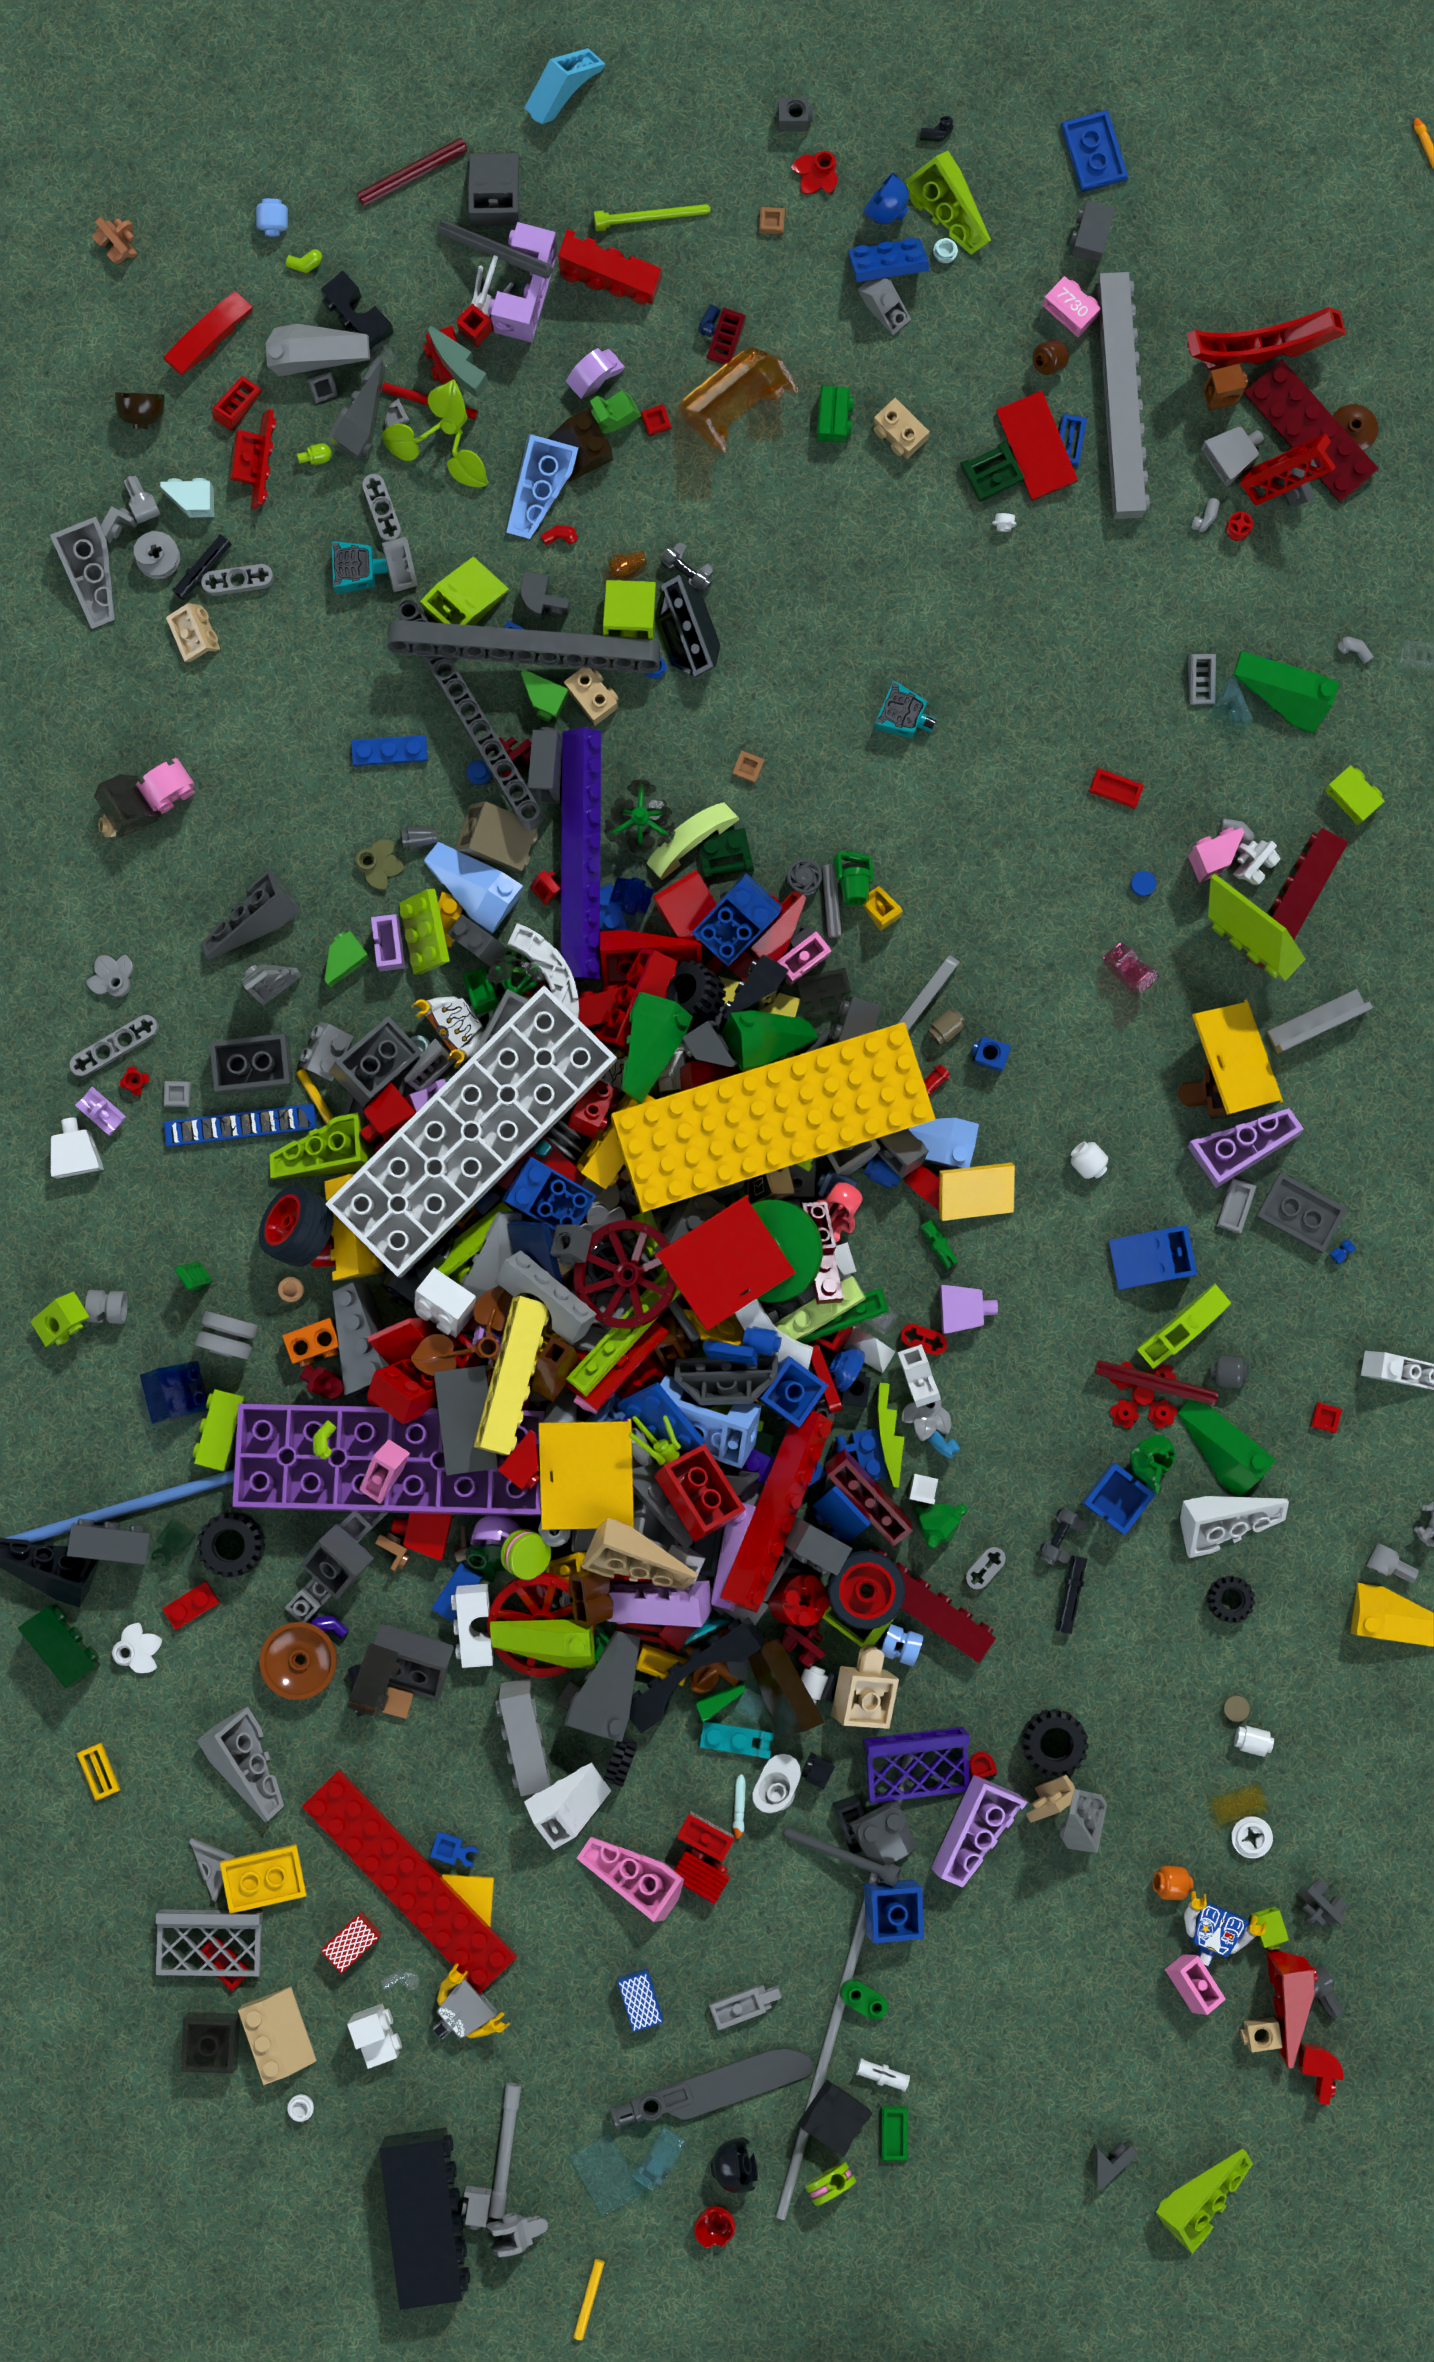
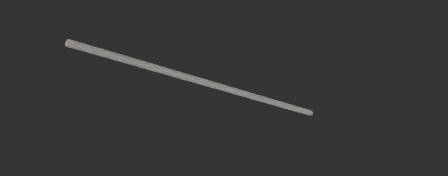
(830, 2036)

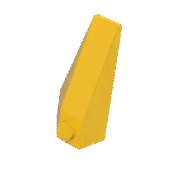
(1390, 1617)

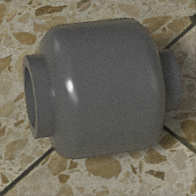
(1230, 1371)

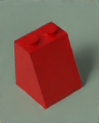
(685, 905)

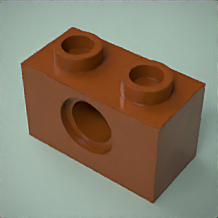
(1225, 387)

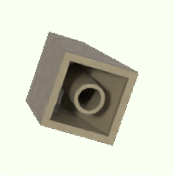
(495, 837)

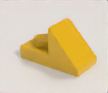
(449, 912)

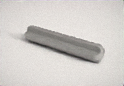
(831, 901)

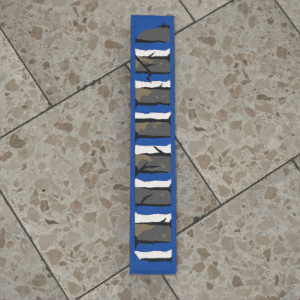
(240, 1125)

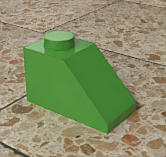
(545, 696)
(344, 957)

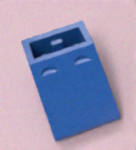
(737, 919)
(547, 1195)
(1152, 1257)

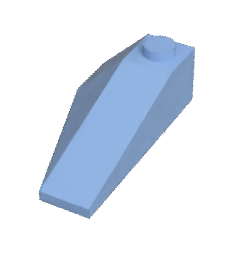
(541, 476)
(948, 1141)

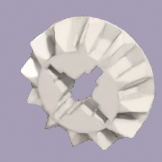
(1263, 1841)

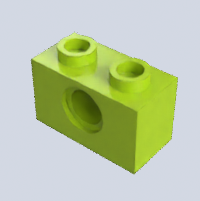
(60, 1320)

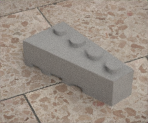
(523, 1737)

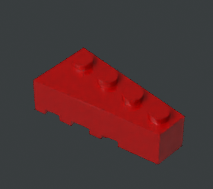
(648, 974)

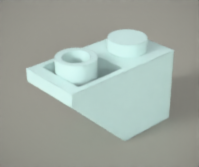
(192, 497)

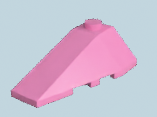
(639, 1879)

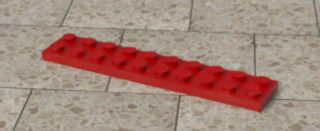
(409, 1881)

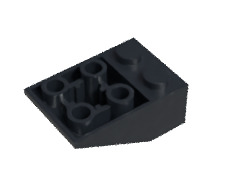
(760, 989)

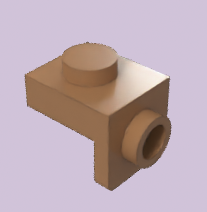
(392, 1543)

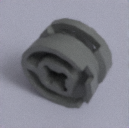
(804, 877)

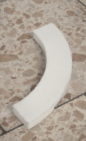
(550, 961)
(754, 1315)

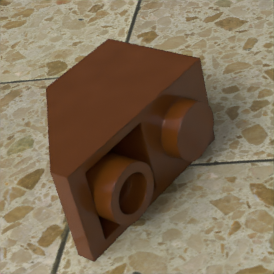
(553, 1368)

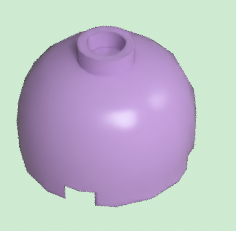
(493, 1530)

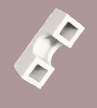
(474, 1647)

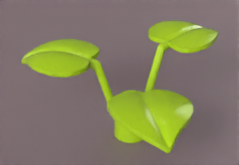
(448, 404)

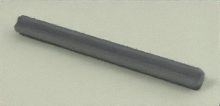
(495, 249)

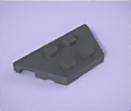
(654, 1498)

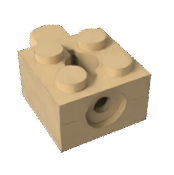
(875, 1689)

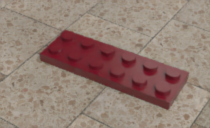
(1302, 417)

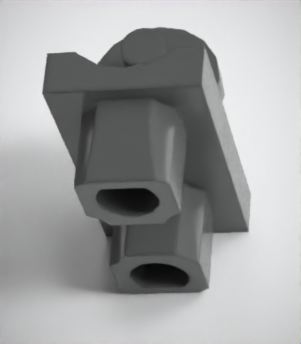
(1318, 1908)

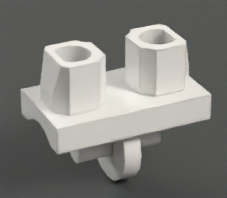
(1253, 857)

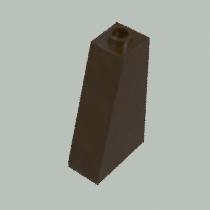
(783, 1690)

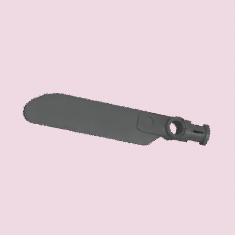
(718, 2087)

